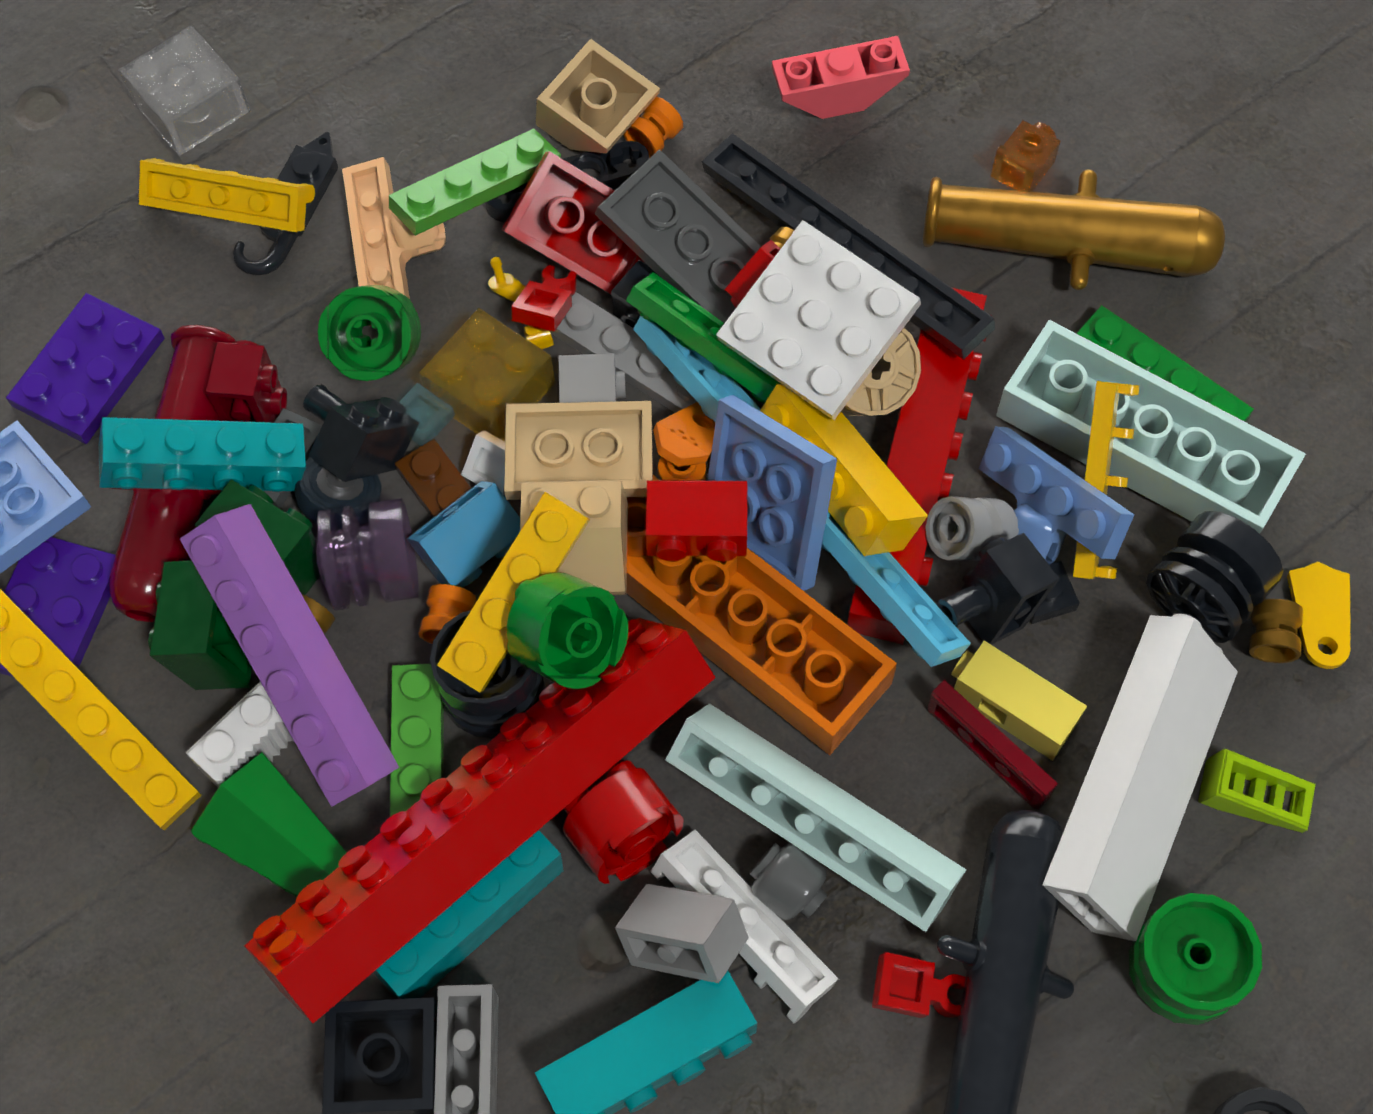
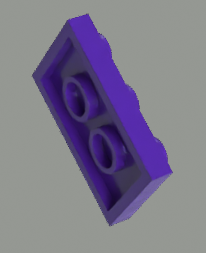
(85, 368)
(63, 593)

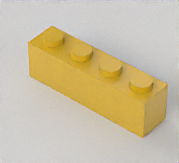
(864, 493)

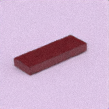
(991, 745)

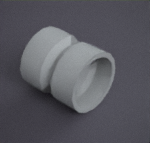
(963, 526)

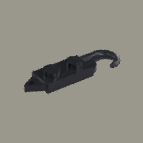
(307, 165)

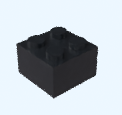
(380, 1057)

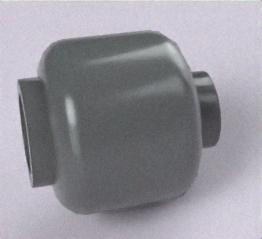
(789, 881)

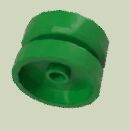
(1223, 965)

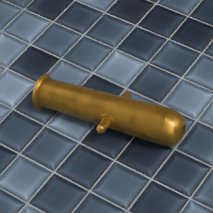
(1077, 228)

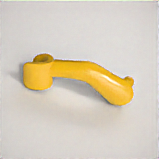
(510, 288)

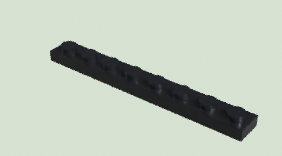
(788, 201)

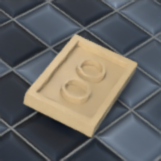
(579, 444)

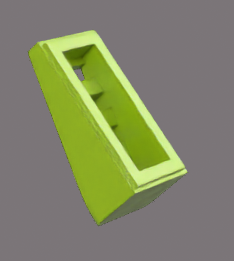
(1224, 786)

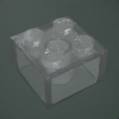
(185, 90)

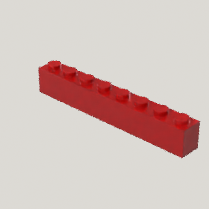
(919, 457)

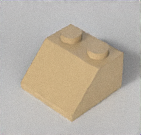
(593, 100)
(602, 547)

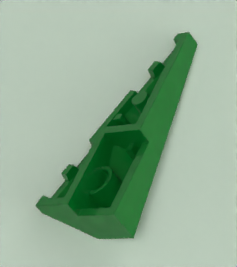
(268, 828)

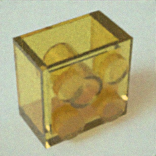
(485, 370)

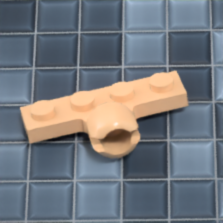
(378, 235)

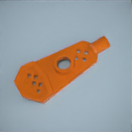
(685, 436)

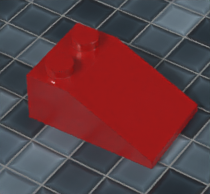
(561, 223)

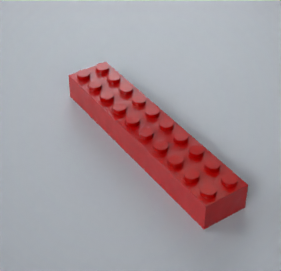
(473, 820)

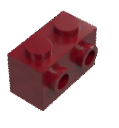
(245, 383)

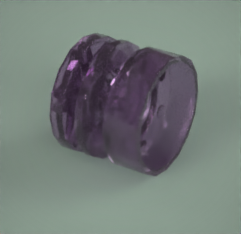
(367, 554)

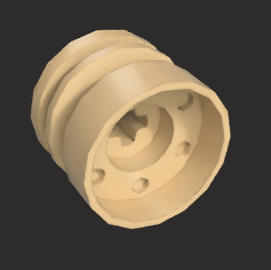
(890, 381)

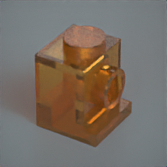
(1028, 149)

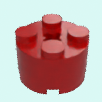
(621, 823)

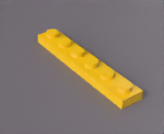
(92, 718)

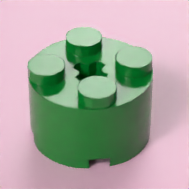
(355, 353)
(566, 629)

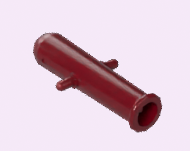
(165, 515)

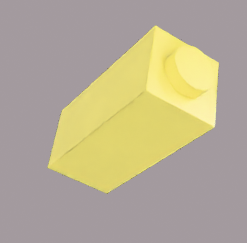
(1017, 699)

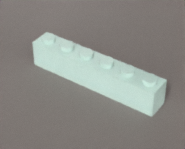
(816, 816)

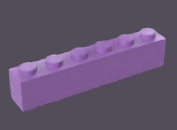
(289, 653)

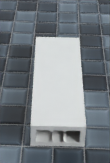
(1141, 777)

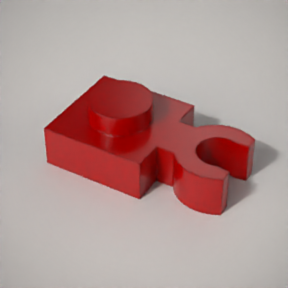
(545, 303)
(909, 987)

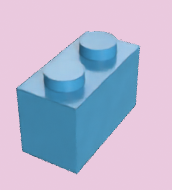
(467, 535)

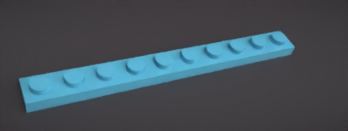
(879, 575)

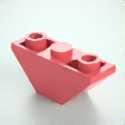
(842, 77)

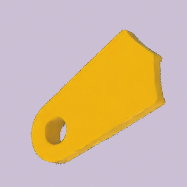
(1326, 612)

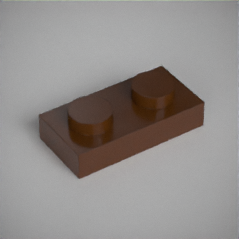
(432, 477)

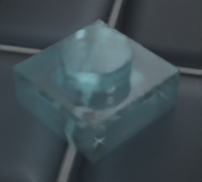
(429, 411)

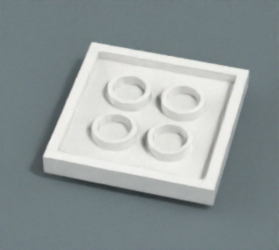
(818, 319)

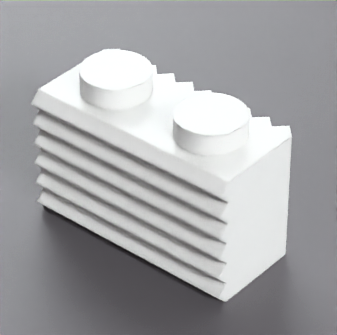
(240, 736)

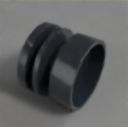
(1216, 574)
(485, 711)

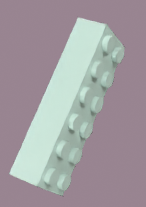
(1181, 446)

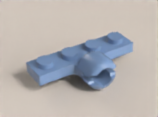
(1053, 499)

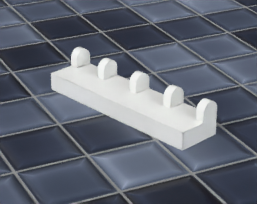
(772, 946)

